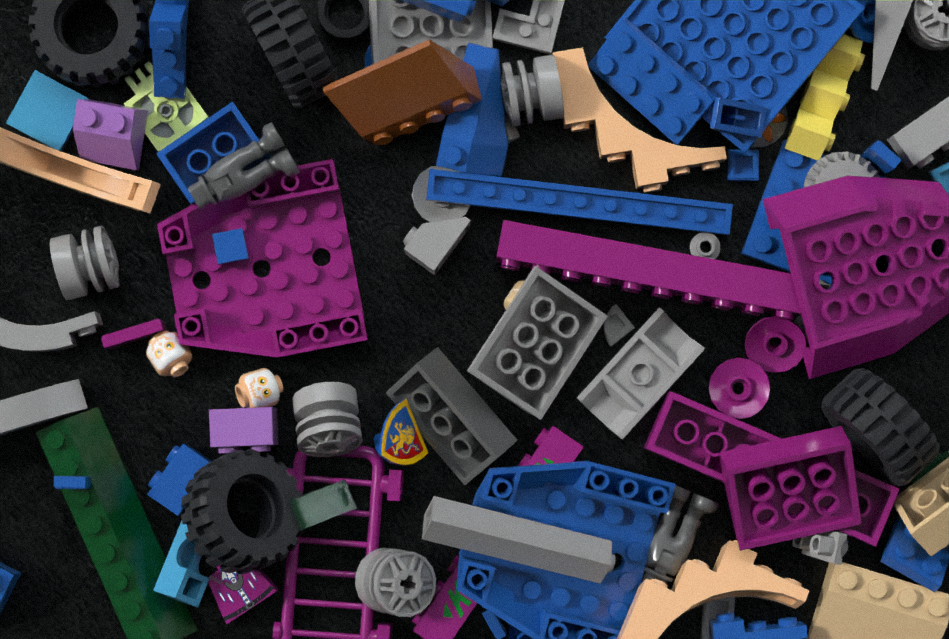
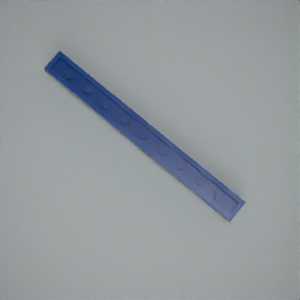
(579, 202)

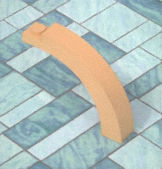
(77, 173)

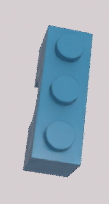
(180, 572)

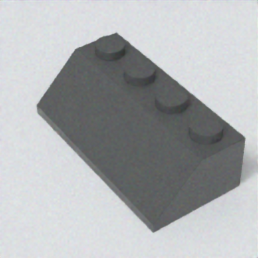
(452, 416)

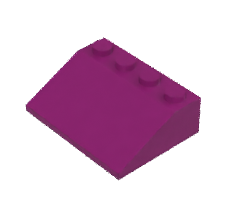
(791, 487)

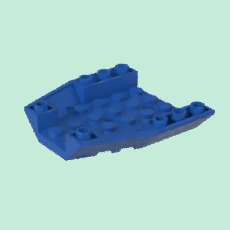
(579, 499)

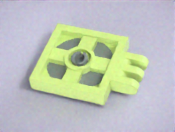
(166, 116)

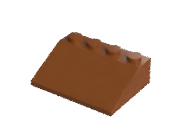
(405, 92)

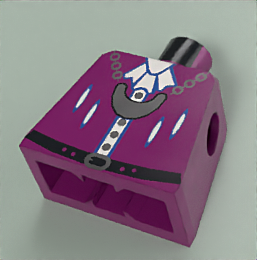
(239, 592)

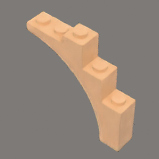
(617, 137)
(696, 584)

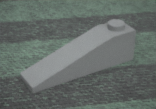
(887, 26)

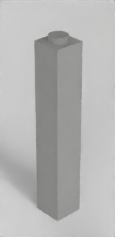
(517, 540)

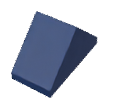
(738, 117)

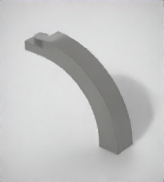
(47, 337)
(41, 406)

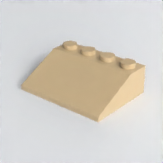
(876, 606)

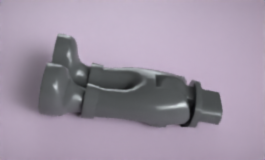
(228, 180)
(669, 552)

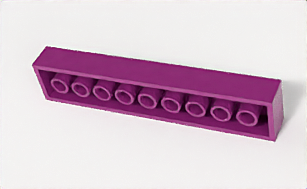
(649, 269)

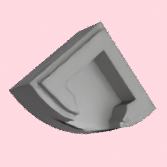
(616, 325)

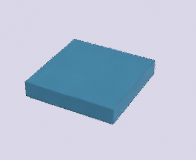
(45, 111)

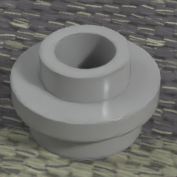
(705, 237)

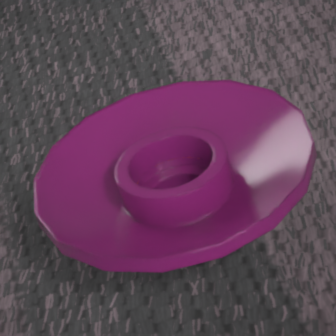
(775, 356)
(754, 383)

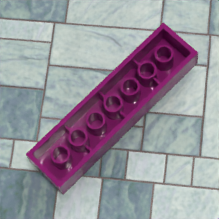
(697, 434)

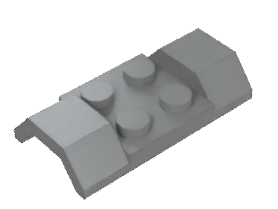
(640, 373)

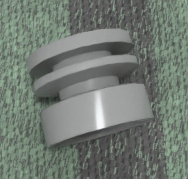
(928, 26)
(532, 90)
(79, 264)
(327, 419)
(380, 579)

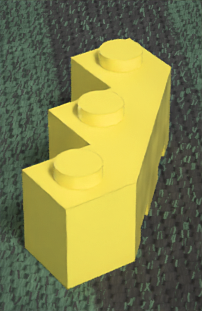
(823, 99)

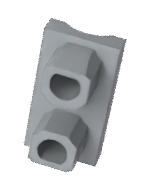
(824, 546)

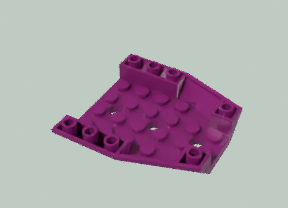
(842, 232)
(298, 303)

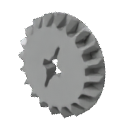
(837, 166)

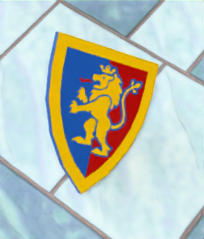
(400, 437)

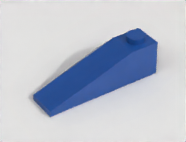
(477, 137)

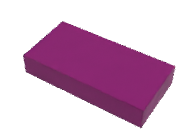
(133, 333)

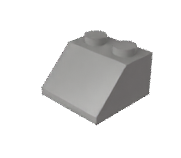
(435, 241)

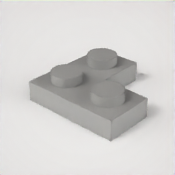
(532, 31)

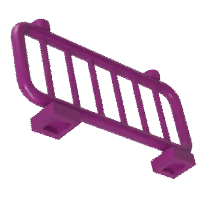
(380, 484)

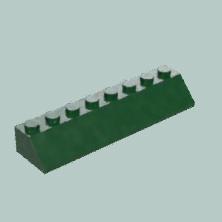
(115, 527)

